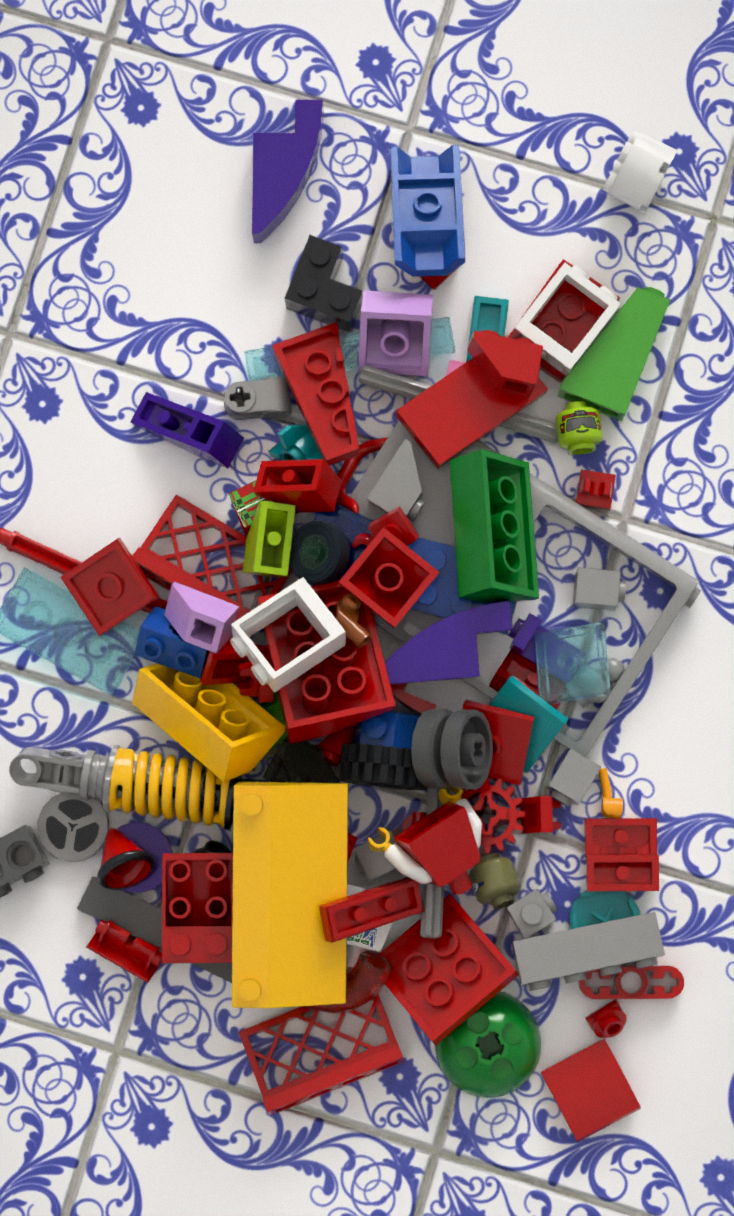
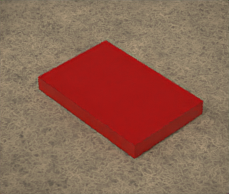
(566, 318)

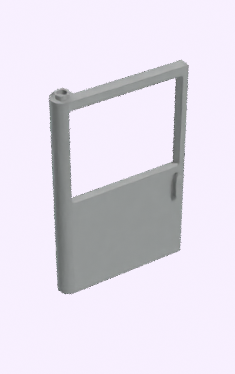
(437, 524)

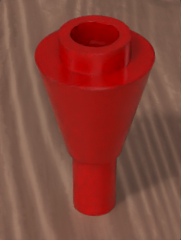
(332, 744)

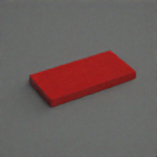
(460, 412)

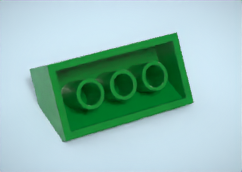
(493, 528)

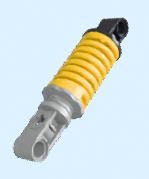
(133, 783)

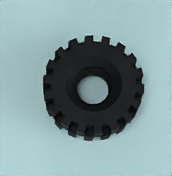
(378, 767)

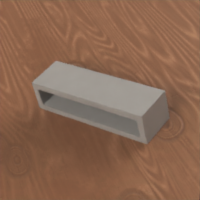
(588, 949)

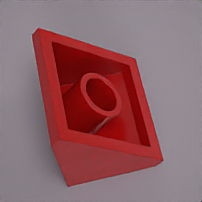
(388, 577)

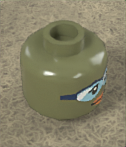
(495, 881)

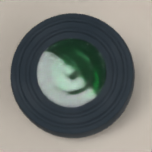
(319, 552)

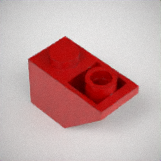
(507, 362)

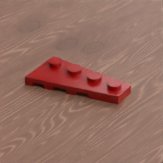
(319, 385)

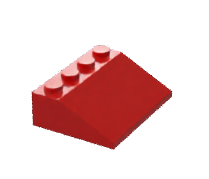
(339, 689)

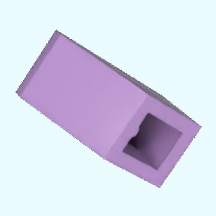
(200, 617)

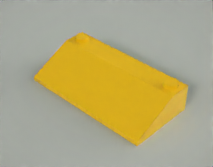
(286, 865)

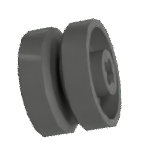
(452, 749)

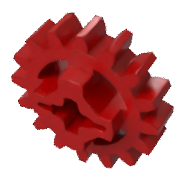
(503, 814)

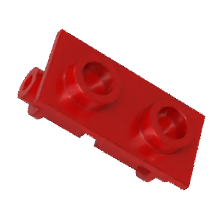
(129, 954)

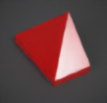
(223, 666)

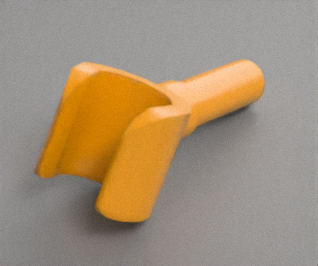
(610, 806)

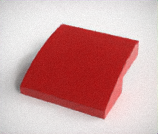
(621, 854)
(590, 1090)

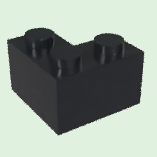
(314, 287)

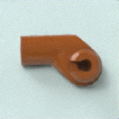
(347, 615)

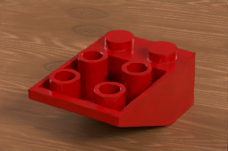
(197, 907)

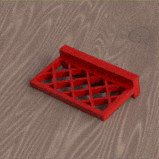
(164, 573)
(327, 1078)

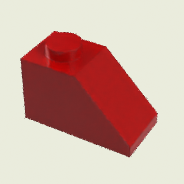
(301, 483)

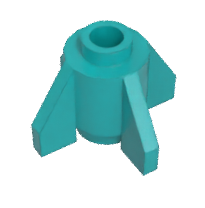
(295, 444)

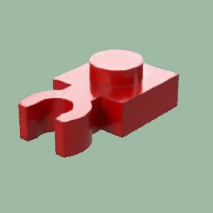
(395, 522)

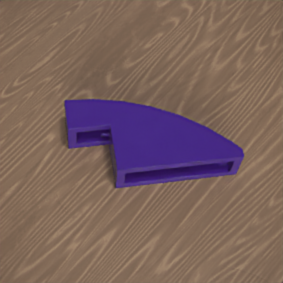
(283, 167)
(448, 646)

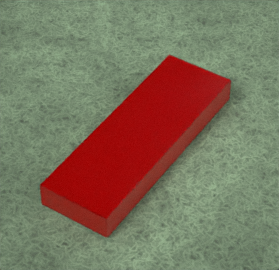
(370, 909)

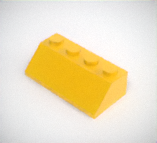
(209, 721)

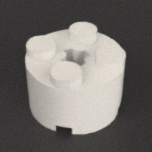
(639, 170)

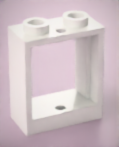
(552, 351)
(316, 612)

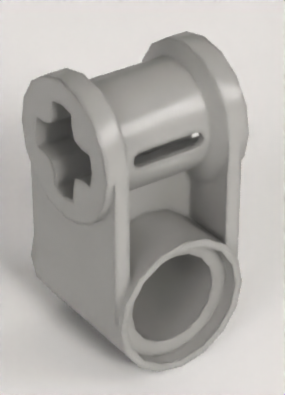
(262, 399)

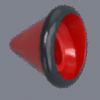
(123, 862)

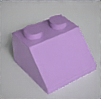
(395, 332)

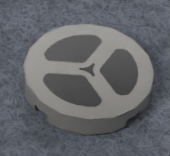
(72, 827)

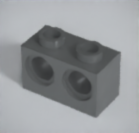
(9, 870)

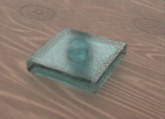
(572, 663)

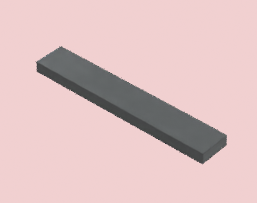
(136, 917)

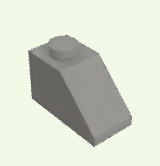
(399, 484)

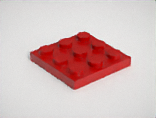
(446, 976)

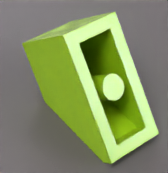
(269, 540)

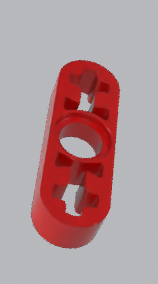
(658, 991)

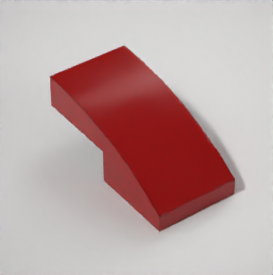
(410, 701)

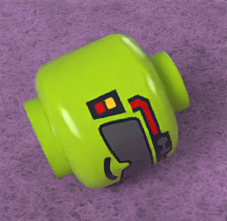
(579, 428)

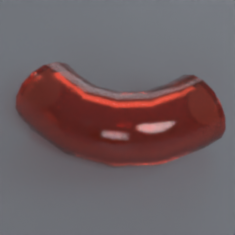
(361, 983)

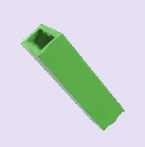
(617, 357)

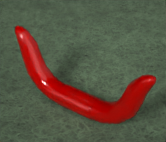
(348, 469)

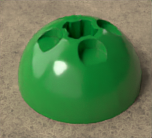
(503, 1071)

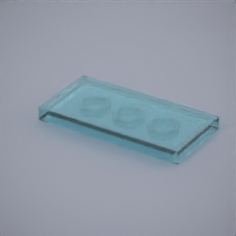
(56, 629)

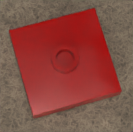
(109, 586)
(510, 739)

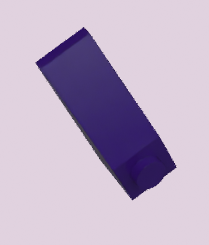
(188, 429)

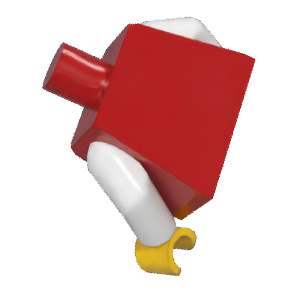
(438, 845)

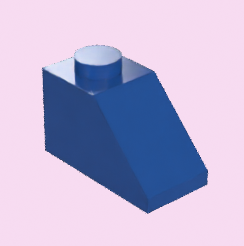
(389, 730)

